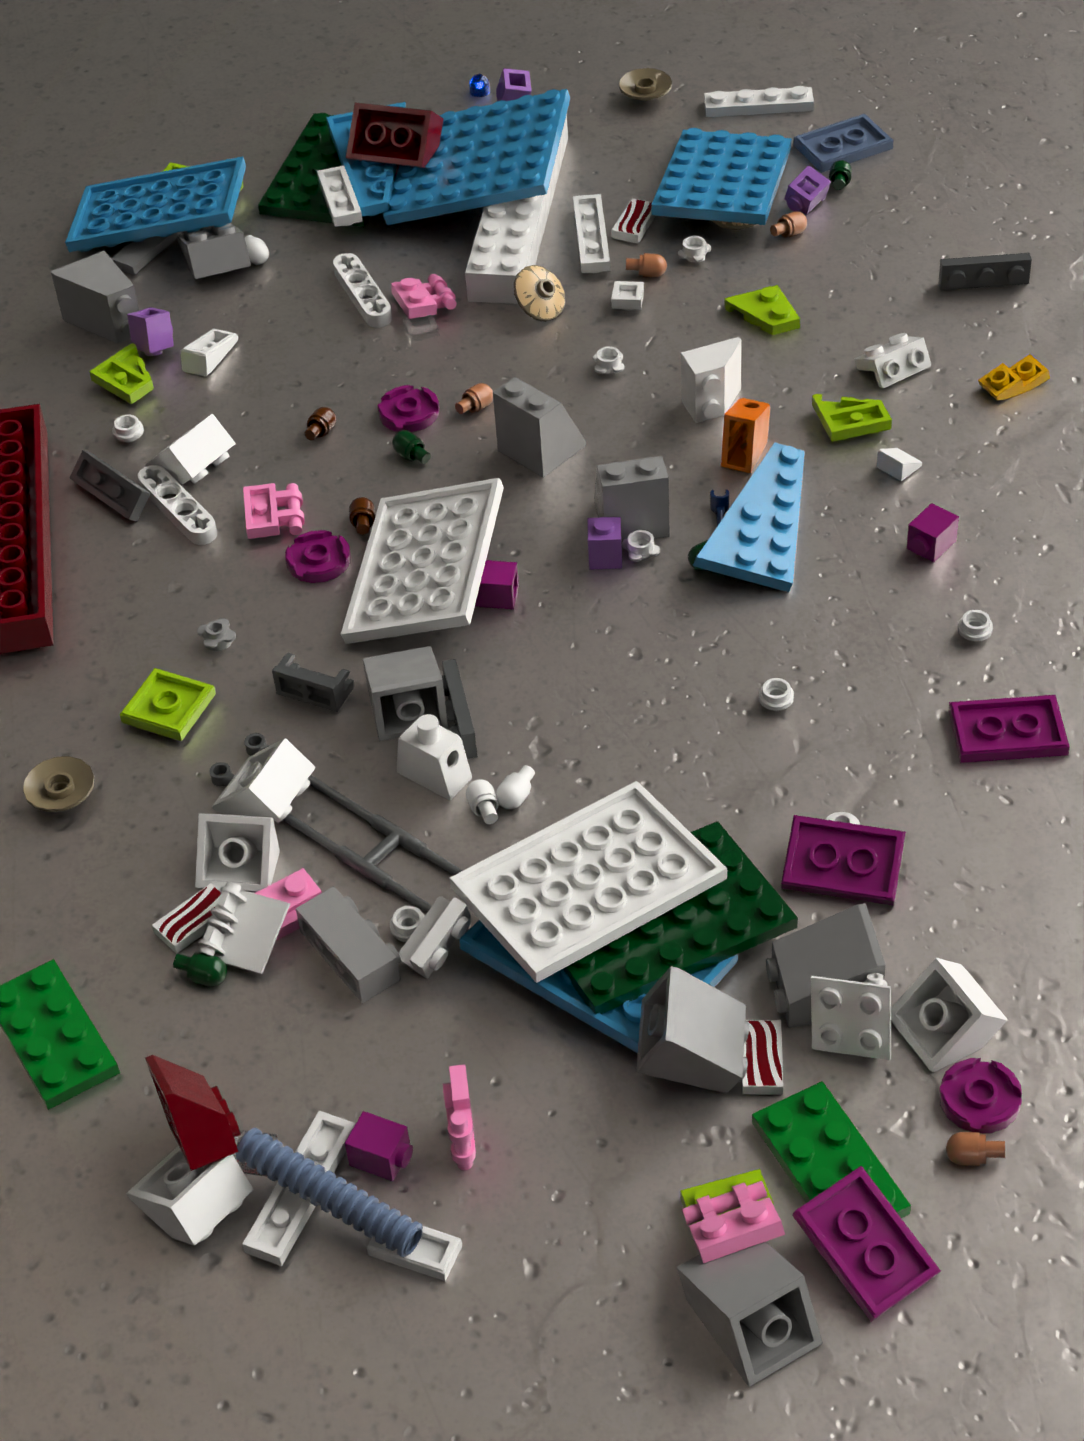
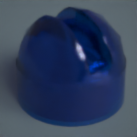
(479, 86)

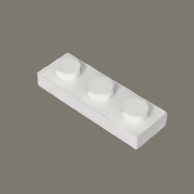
(339, 196)

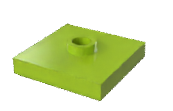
(167, 704)

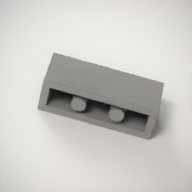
(349, 944)

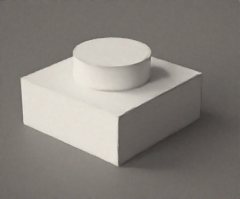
(627, 295)

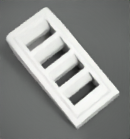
(207, 351)

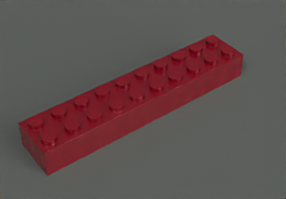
(24, 531)

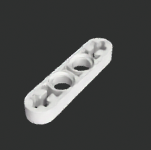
(366, 288)
(182, 501)

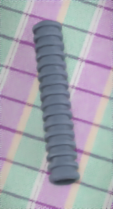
(330, 1192)

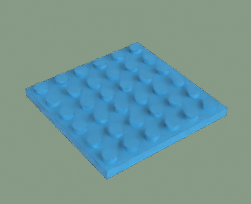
(484, 158)

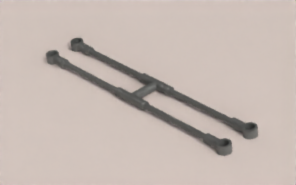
(366, 865)

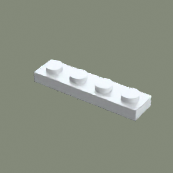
(759, 101)
(591, 233)
(287, 1212)

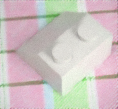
(711, 378)
(194, 451)
(267, 783)
(946, 1015)
(189, 1201)

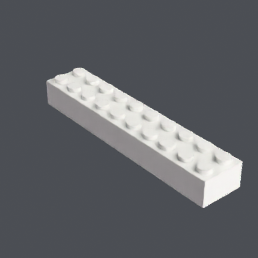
(509, 241)

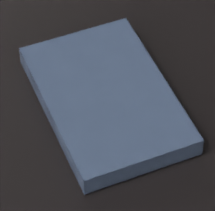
(843, 140)

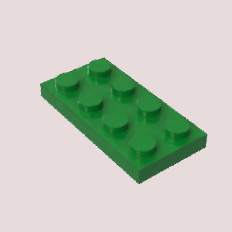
(53, 1035)
(821, 1145)

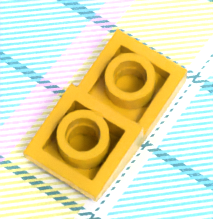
(1013, 381)

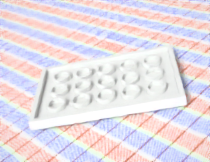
(423, 561)
(587, 880)

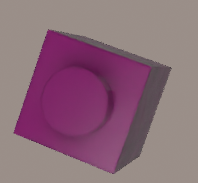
(932, 532)
(498, 585)
(378, 1146)

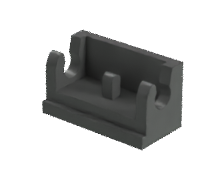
(310, 685)

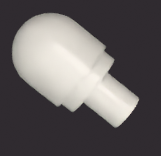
(257, 250)
(515, 788)
(483, 800)

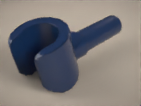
(719, 504)

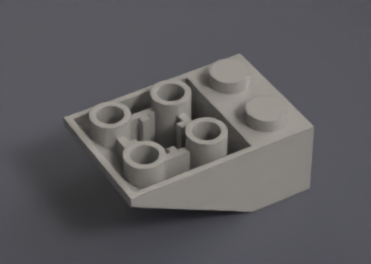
(214, 250)

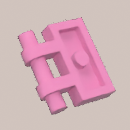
(421, 298)
(262, 510)
(459, 1117)
(736, 1229)

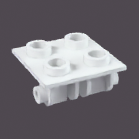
(243, 928)
(852, 1016)

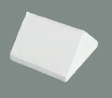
(236, 851)

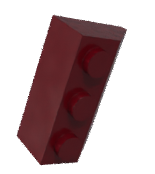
(393, 135)
(194, 1113)

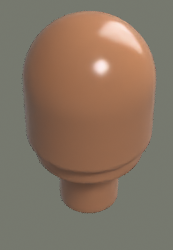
(789, 224)
(648, 265)
(475, 399)
(973, 1149)

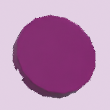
(408, 408)
(318, 556)
(980, 1095)

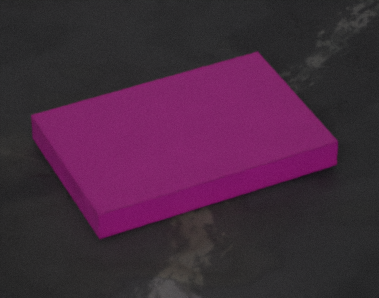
(1008, 728)
(843, 860)
(866, 1243)

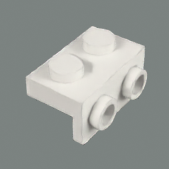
(896, 359)
(434, 935)

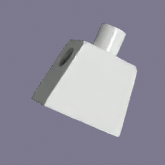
(433, 757)

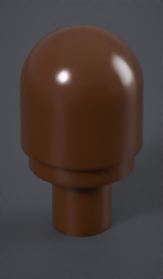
(320, 423)
(362, 514)

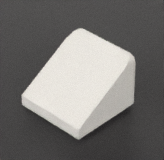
(897, 463)

